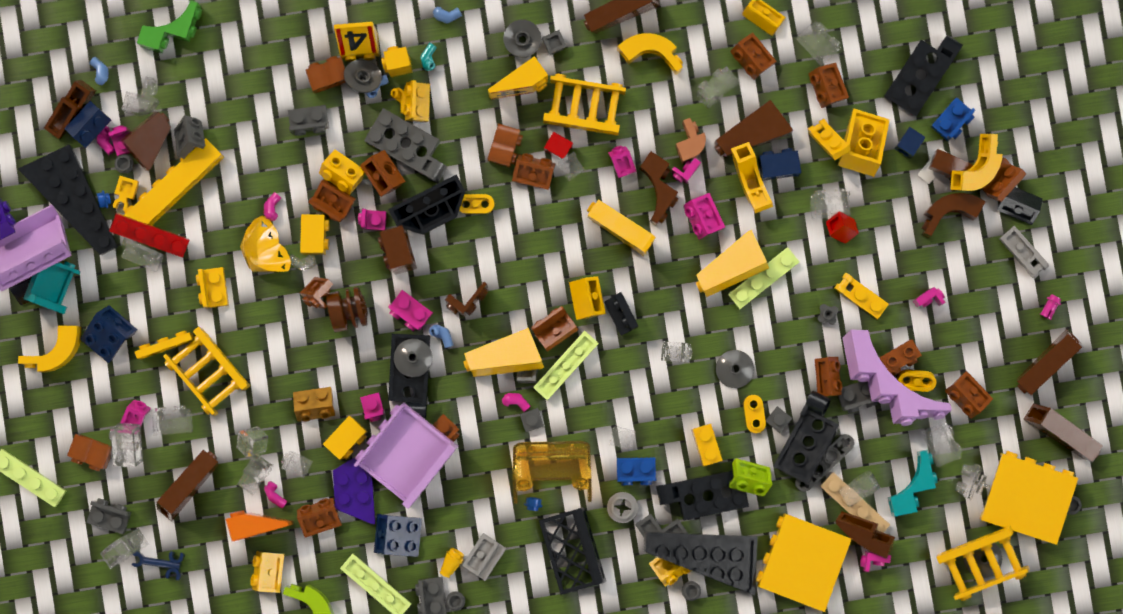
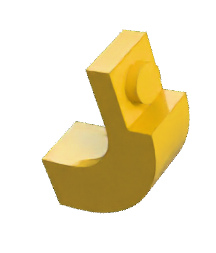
(650, 44)
(983, 170)
(750, 178)
(64, 350)

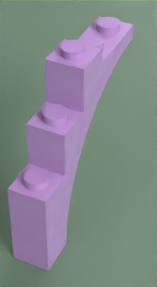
(883, 386)

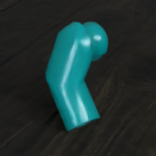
(426, 57)

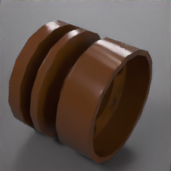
(346, 309)

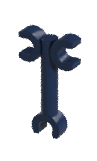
(173, 565)

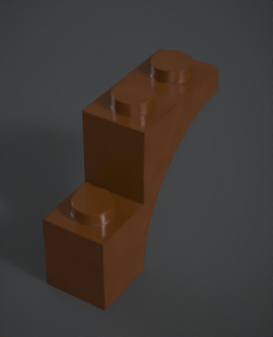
(655, 169)

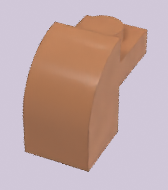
(694, 145)

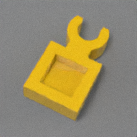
(126, 189)

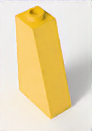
(621, 227)
(732, 266)
(505, 355)

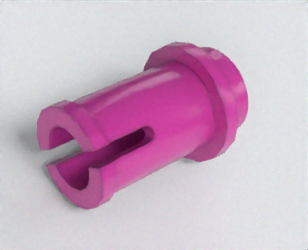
(1050, 307)

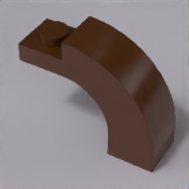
(957, 202)

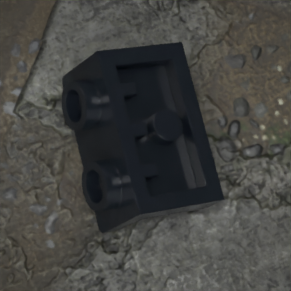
(621, 314)

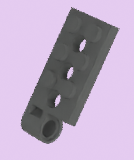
(425, 165)

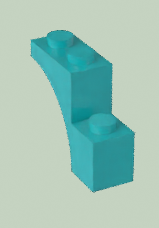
(924, 479)

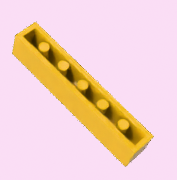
(175, 184)

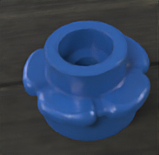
(103, 199)
(533, 503)

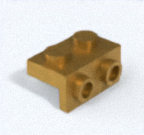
(313, 404)

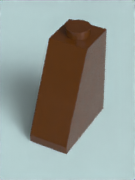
(147, 139)

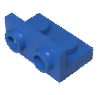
(952, 119)
(636, 470)

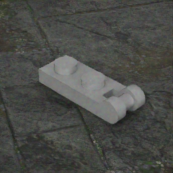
(1023, 251)

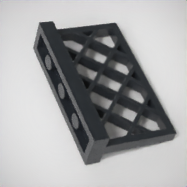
(588, 545)

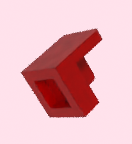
(558, 145)
(842, 227)

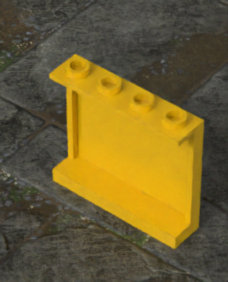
(1029, 497)
(803, 562)

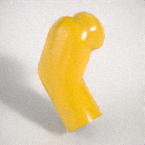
(398, 94)

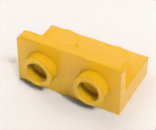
(417, 101)
(213, 287)
(667, 571)
(267, 572)

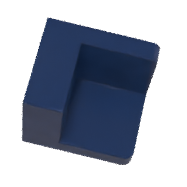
(909, 142)

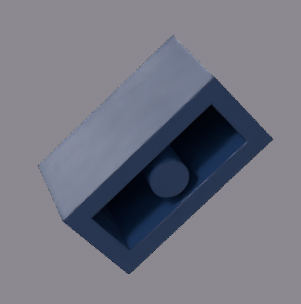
(87, 124)
(779, 164)

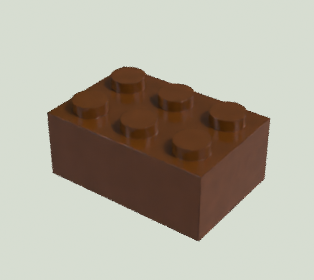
(398, 250)

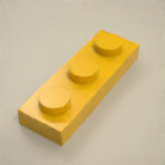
(164, 344)

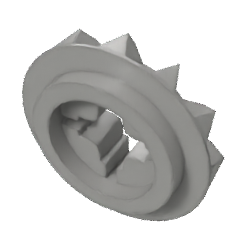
(627, 515)

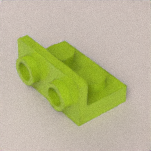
(751, 477)

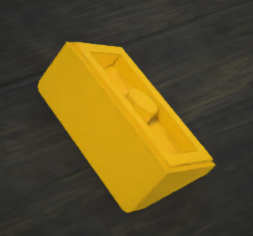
(763, 16)

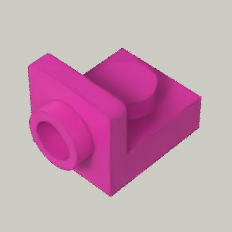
(116, 135)
(622, 161)
(689, 170)
(372, 220)
(925, 298)
(372, 407)
(135, 413)
(877, 560)

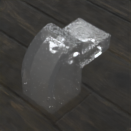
(142, 103)
(255, 473)
(859, 488)
(123, 548)

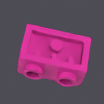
(703, 216)
(410, 310)

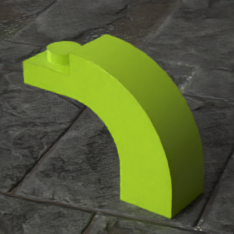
(312, 596)

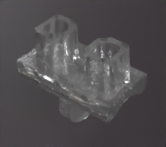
(974, 474)

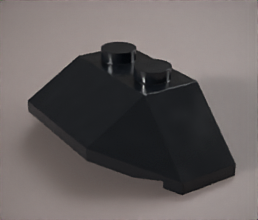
(430, 207)

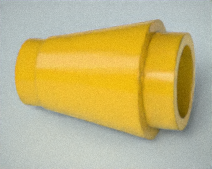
(451, 562)

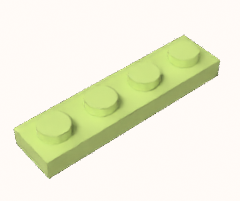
(758, 283)
(565, 365)
(30, 479)
(375, 585)

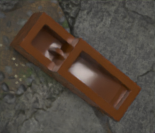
(69, 107)
(945, 163)
(866, 534)

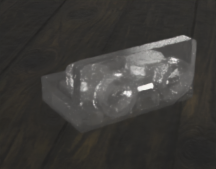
(818, 42)
(828, 204)
(141, 255)
(171, 421)
(942, 444)

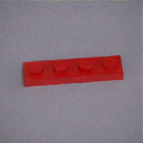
(149, 235)

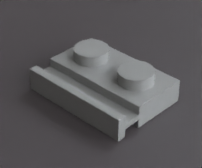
(484, 556)

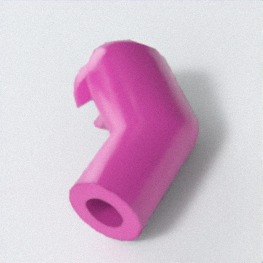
(103, 141)
(269, 207)
(515, 399)
(272, 496)

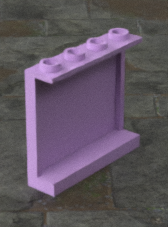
(33, 247)
(406, 454)

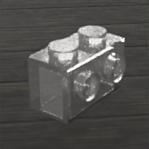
(717, 87)
(126, 445)

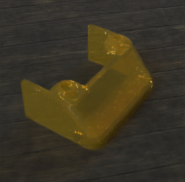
(551, 462)

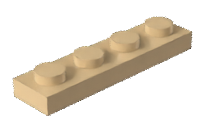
(860, 509)

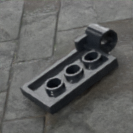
(934, 72)
(398, 381)
(812, 411)
(677, 491)

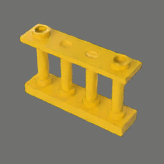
(591, 122)
(213, 353)
(967, 551)

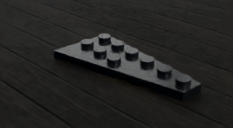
(68, 190)
(719, 557)

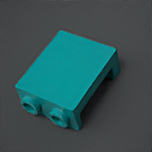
(50, 286)

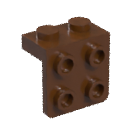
(457, 307)

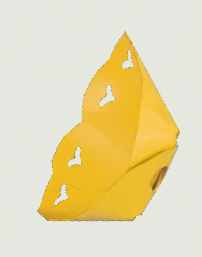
(262, 251)

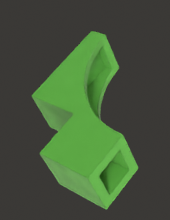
(182, 28)

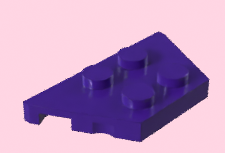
(354, 491)

